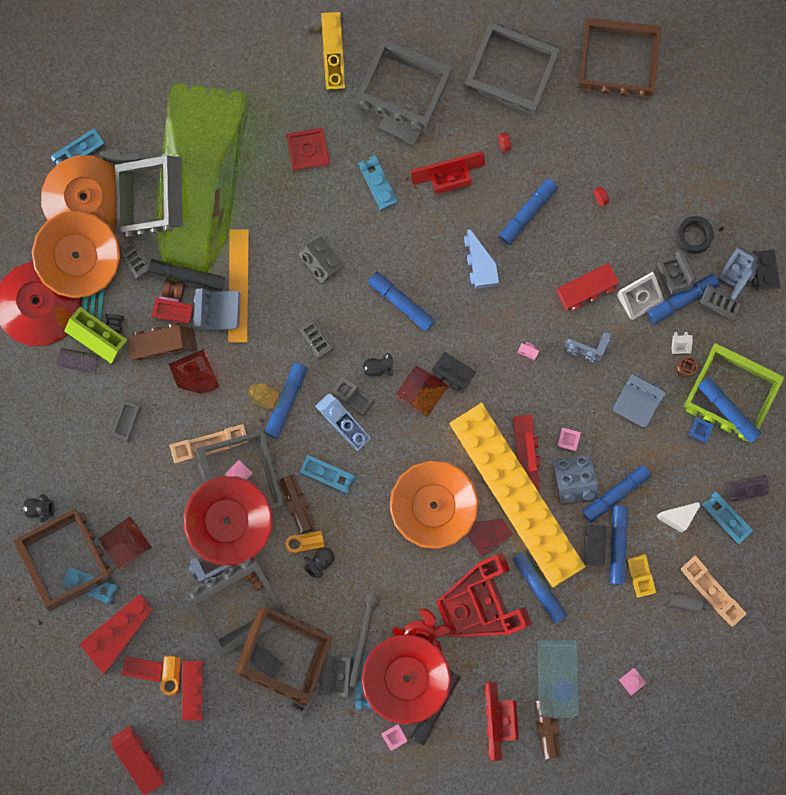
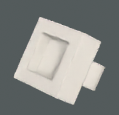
(681, 344)

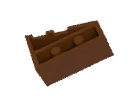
(161, 342)

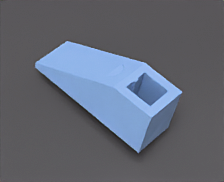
(483, 266)
(343, 421)

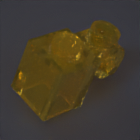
(263, 395)

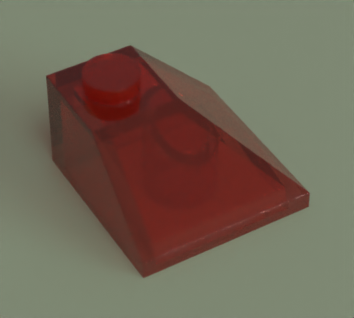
(194, 373)
(421, 391)
(124, 543)

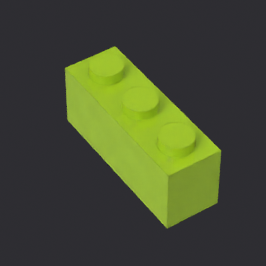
(95, 335)

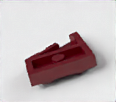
(488, 534)

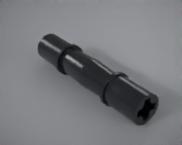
(186, 274)
(425, 728)

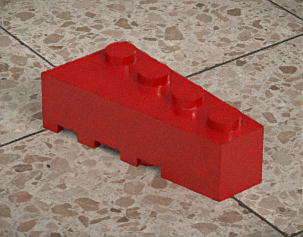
(112, 637)

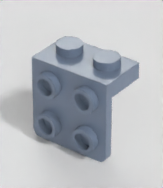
(739, 270)
(216, 310)
(591, 354)
(638, 400)
(575, 479)
(198, 571)

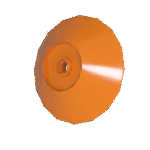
(79, 176)
(76, 233)
(439, 484)

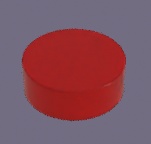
(504, 141)
(601, 196)

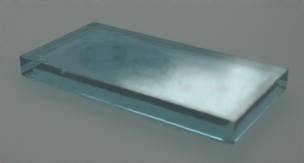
(557, 678)

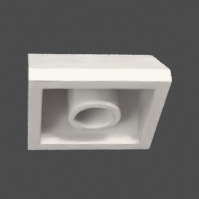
(641, 296)
(679, 517)

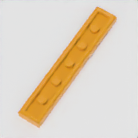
(239, 280)

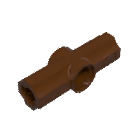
(297, 503)
(548, 733)

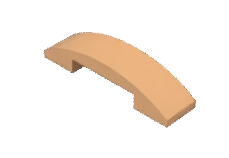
(184, 450)
(712, 591)

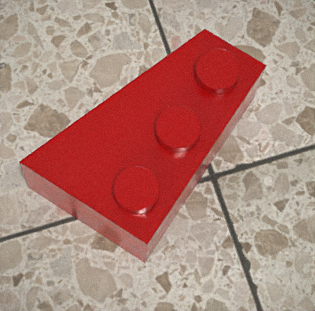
(137, 760)

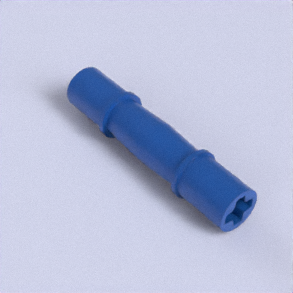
(528, 211)
(682, 299)
(401, 301)
(286, 400)
(729, 409)
(616, 493)
(619, 545)
(539, 587)

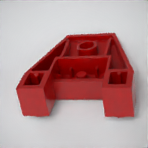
(476, 605)

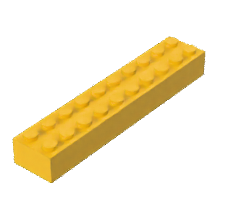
(517, 495)

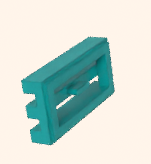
(93, 299)

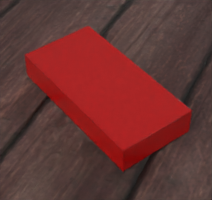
(172, 311)
(142, 669)

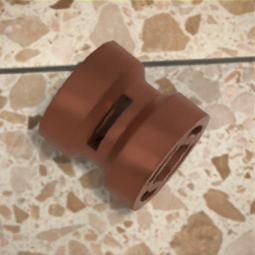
(173, 289)
(684, 369)
(254, 579)

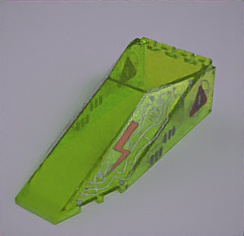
(210, 140)

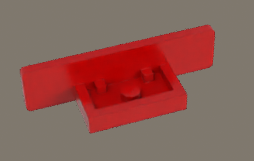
(450, 173)
(526, 447)
(501, 721)

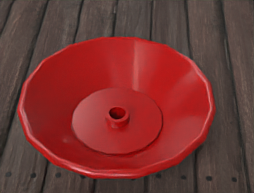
(31, 322)
(248, 525)
(403, 700)

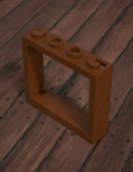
(623, 28)
(22, 542)
(303, 628)

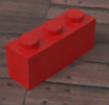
(588, 287)
(192, 690)

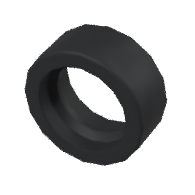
(695, 220)

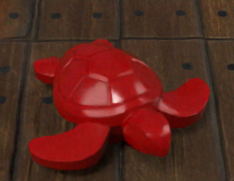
(424, 628)

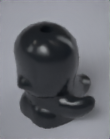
(377, 367)
(38, 508)
(322, 560)

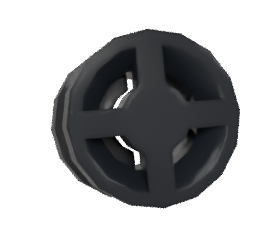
(114, 322)

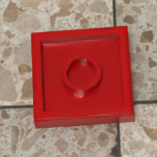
(307, 149)

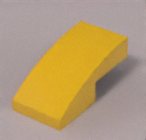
(641, 575)

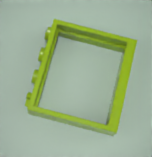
(744, 364)

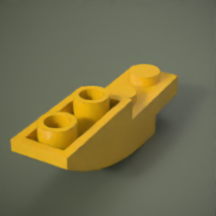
(333, 50)

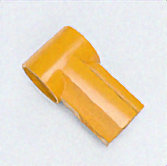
(307, 542)
(171, 672)

